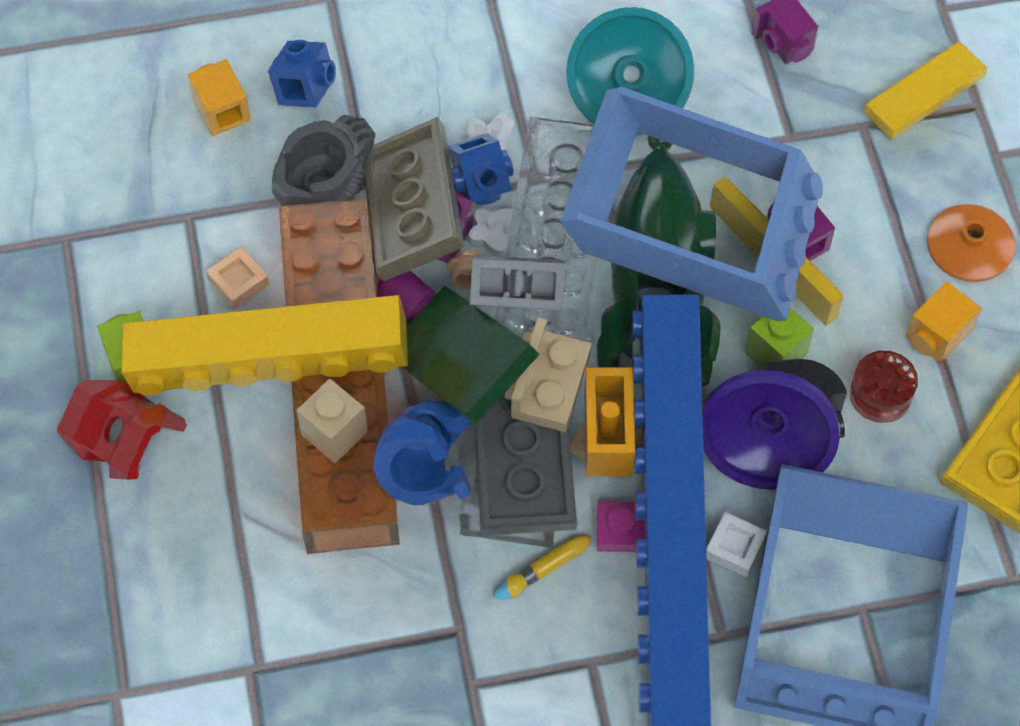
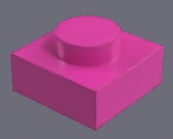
(617, 526)

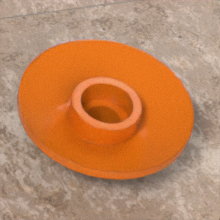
(966, 256)

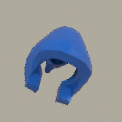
(414, 453)

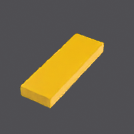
(925, 90)

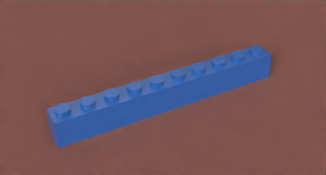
(671, 512)

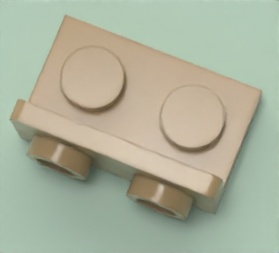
(552, 382)

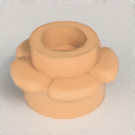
(461, 268)

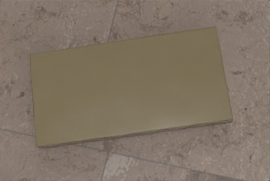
(412, 200)

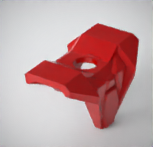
(95, 409)

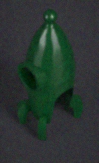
(664, 207)

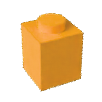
(219, 97)
(942, 322)

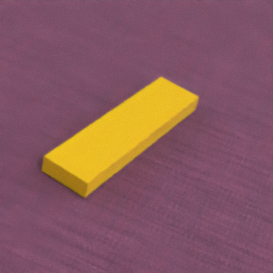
(751, 225)

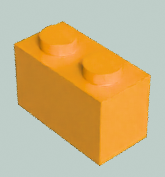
(609, 422)

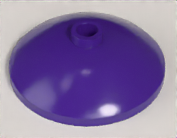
(753, 444)

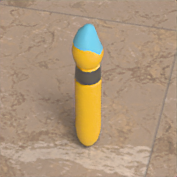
(516, 583)

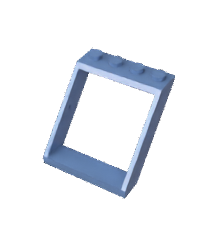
(791, 219)
(870, 517)

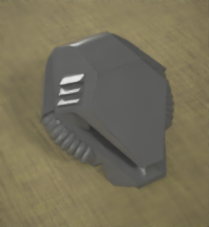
(323, 162)

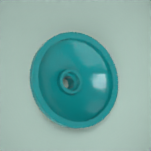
(626, 40)

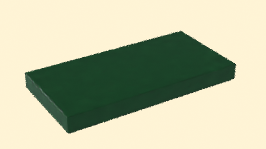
(464, 354)

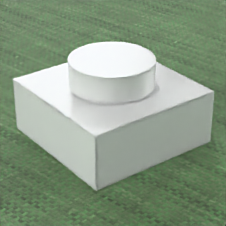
(736, 544)

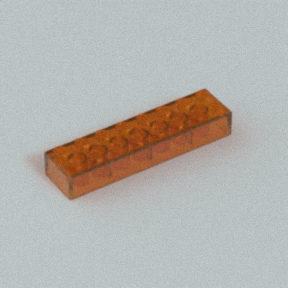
(324, 261)

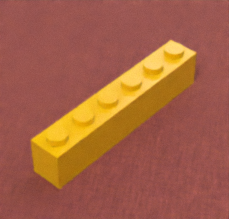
(265, 345)

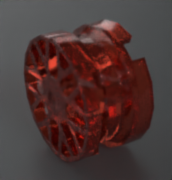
(877, 375)

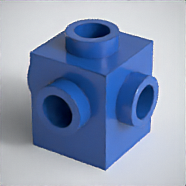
(302, 73)
(480, 169)

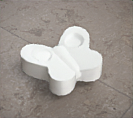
(499, 128)
(491, 230)

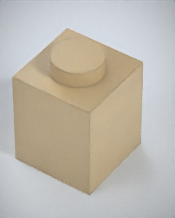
(332, 420)

